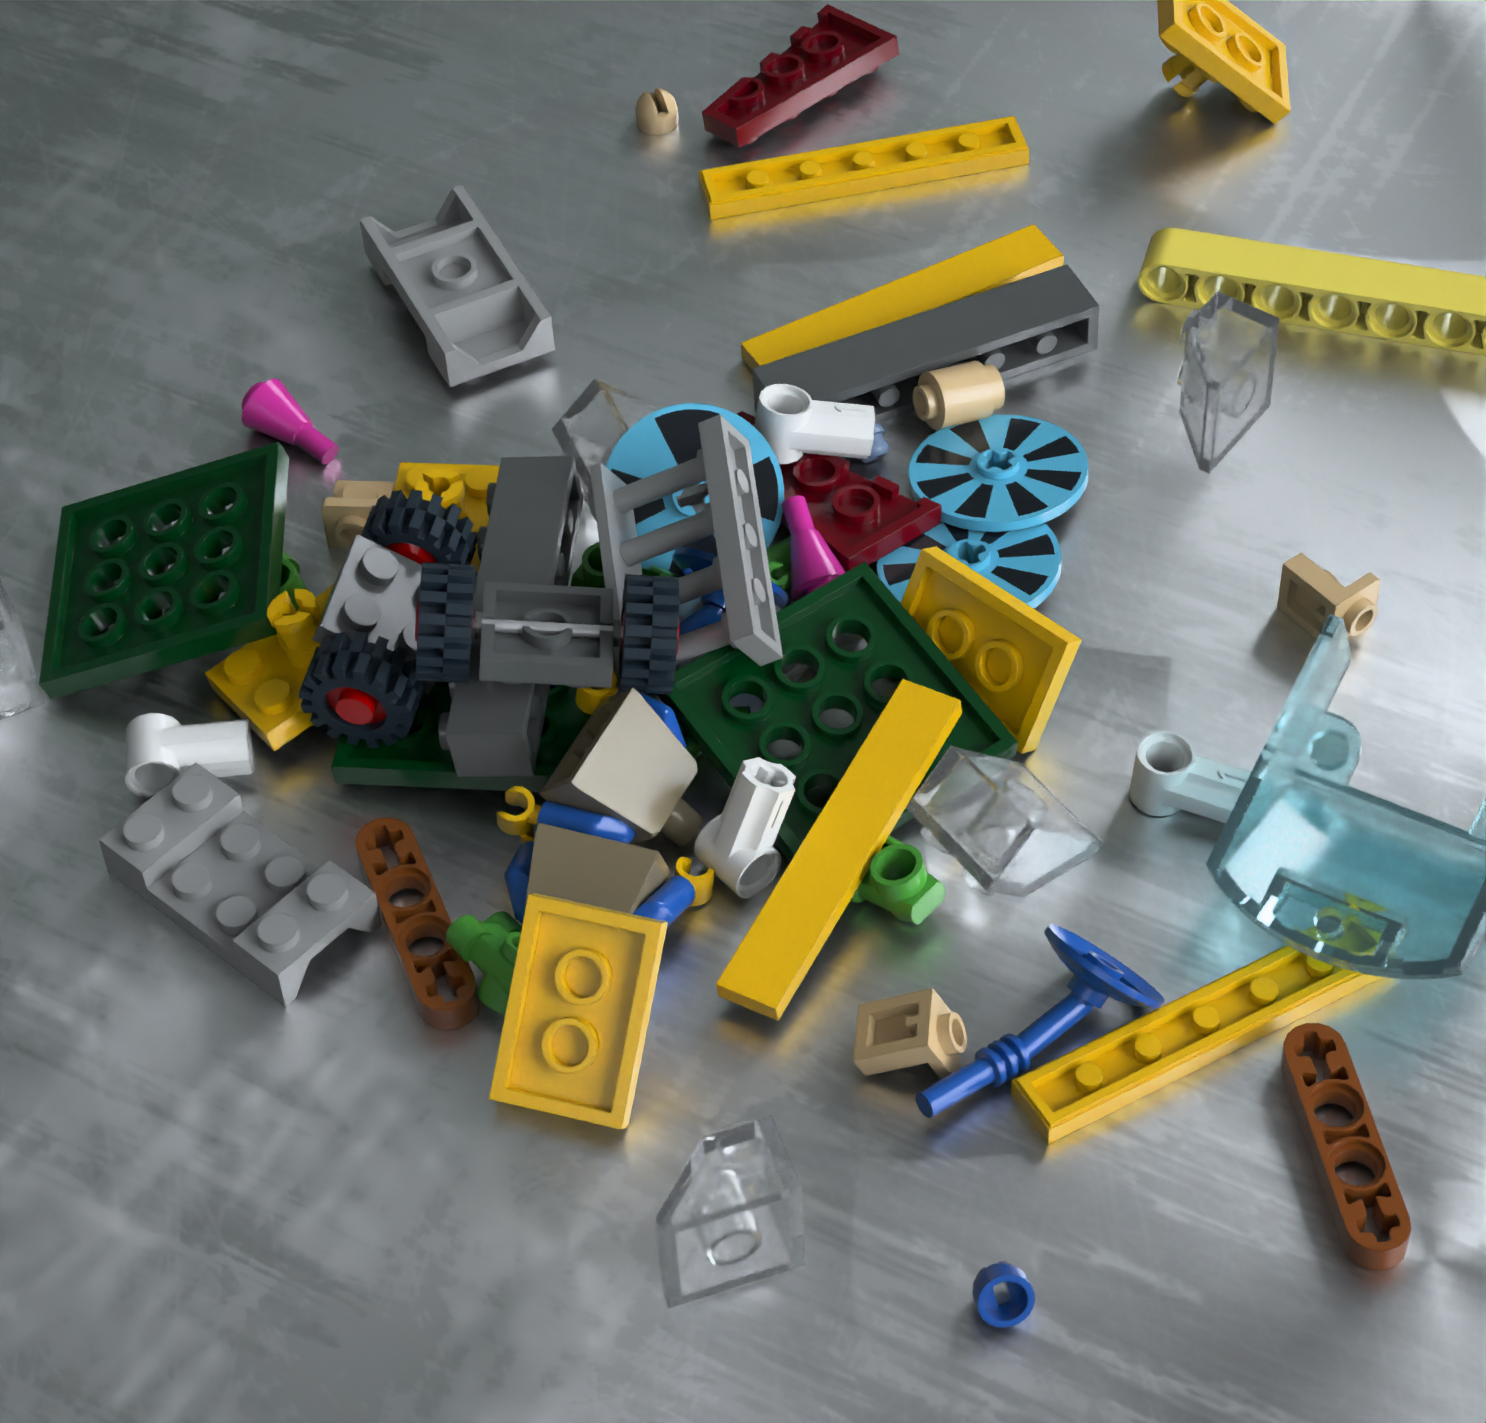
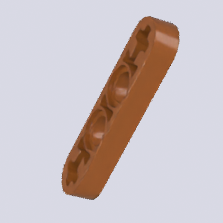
(416, 921)
(1347, 1143)

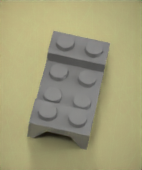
(461, 290)
(235, 882)

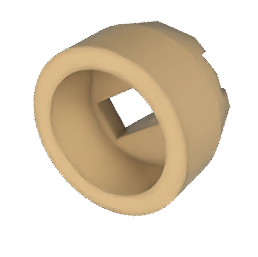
(647, 115)

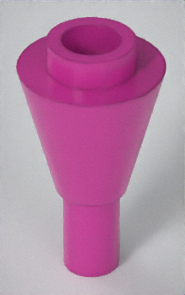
(274, 412)
(810, 556)

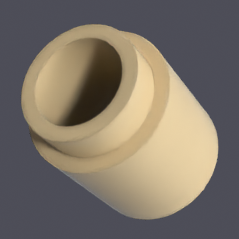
(958, 394)

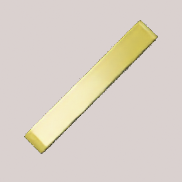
(1319, 288)

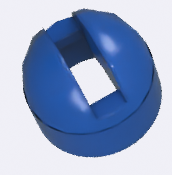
(1019, 1290)

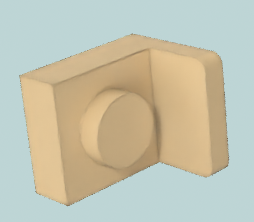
(349, 508)
(1313, 594)
(909, 1033)

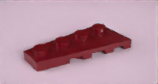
(811, 69)
(853, 514)

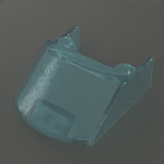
(1340, 866)

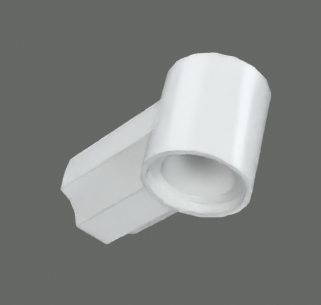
(801, 425)
(163, 749)
(1174, 778)
(743, 836)

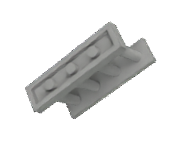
(738, 530)

